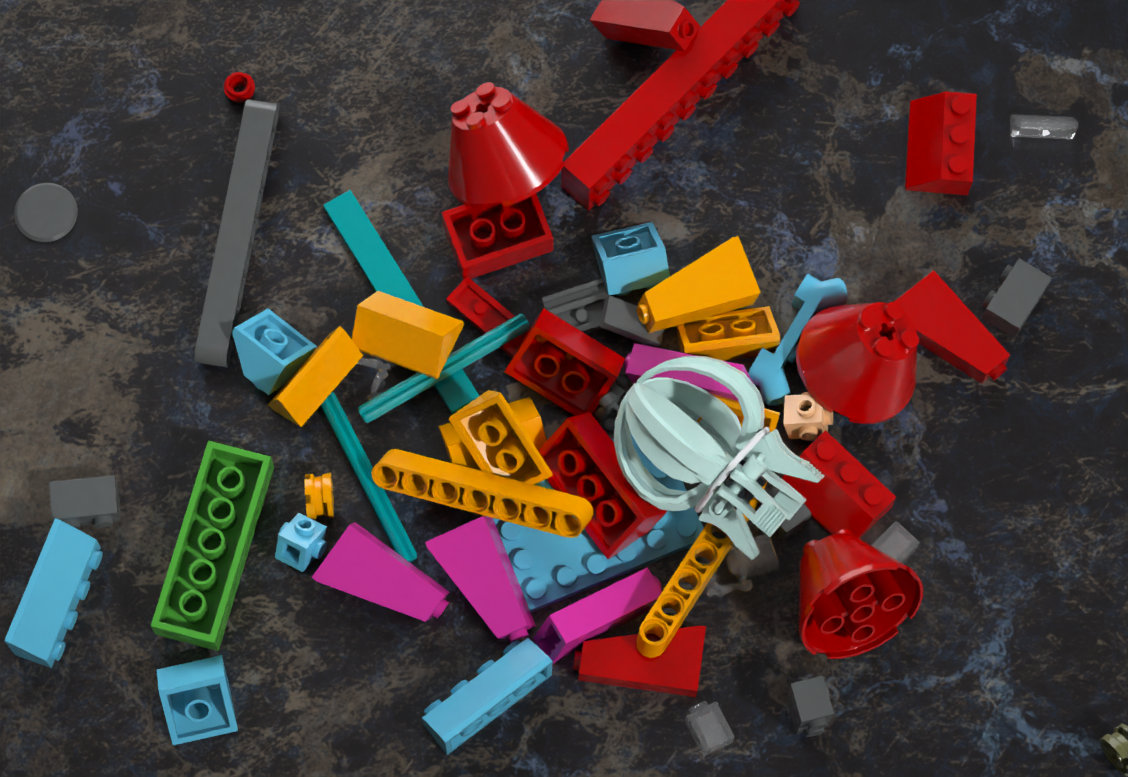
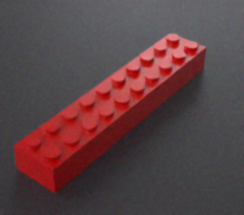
(668, 97)

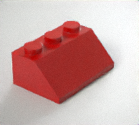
(941, 143)
(565, 364)
(846, 495)

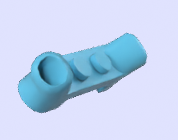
(768, 368)

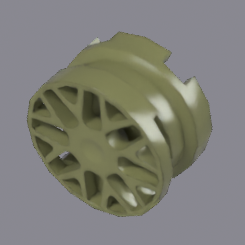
(1116, 748)

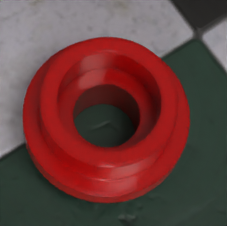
(236, 79)

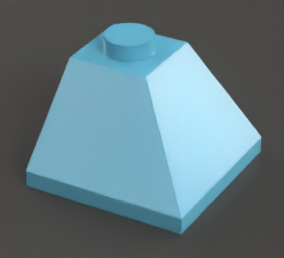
(270, 350)

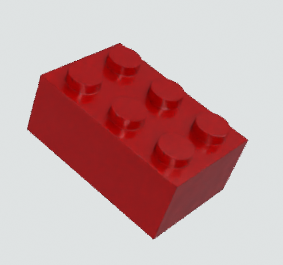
(496, 235)

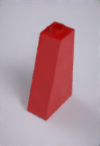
(646, 22)
(952, 330)
(620, 663)

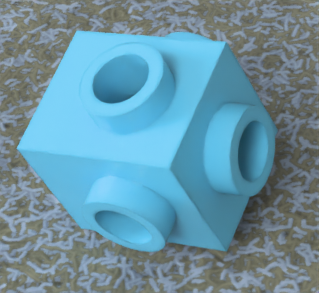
(301, 542)

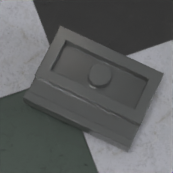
(579, 305)

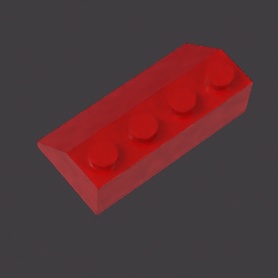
(587, 466)

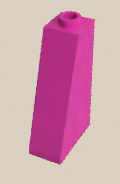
(647, 357)
(483, 573)
(378, 574)
(597, 614)

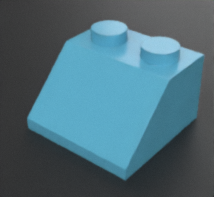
(631, 258)
(196, 700)

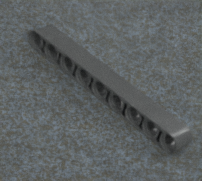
(236, 233)

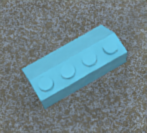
(53, 594)
(487, 695)

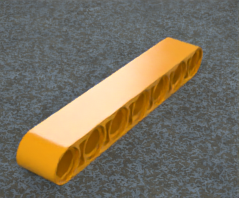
(495, 502)
(680, 599)

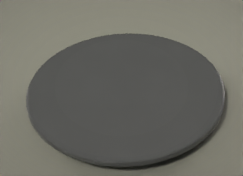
(45, 212)

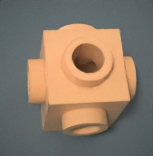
(805, 417)

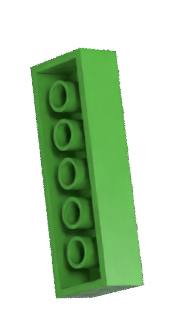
(212, 546)

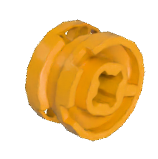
(319, 495)

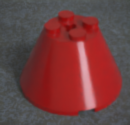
(501, 149)
(860, 360)
(852, 596)

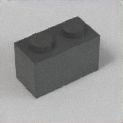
(1016, 297)
(86, 501)
(809, 706)

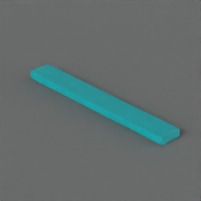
(388, 278)

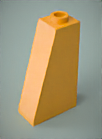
(702, 289)

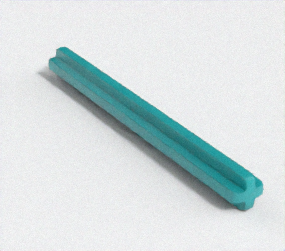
(456, 361)
(363, 469)

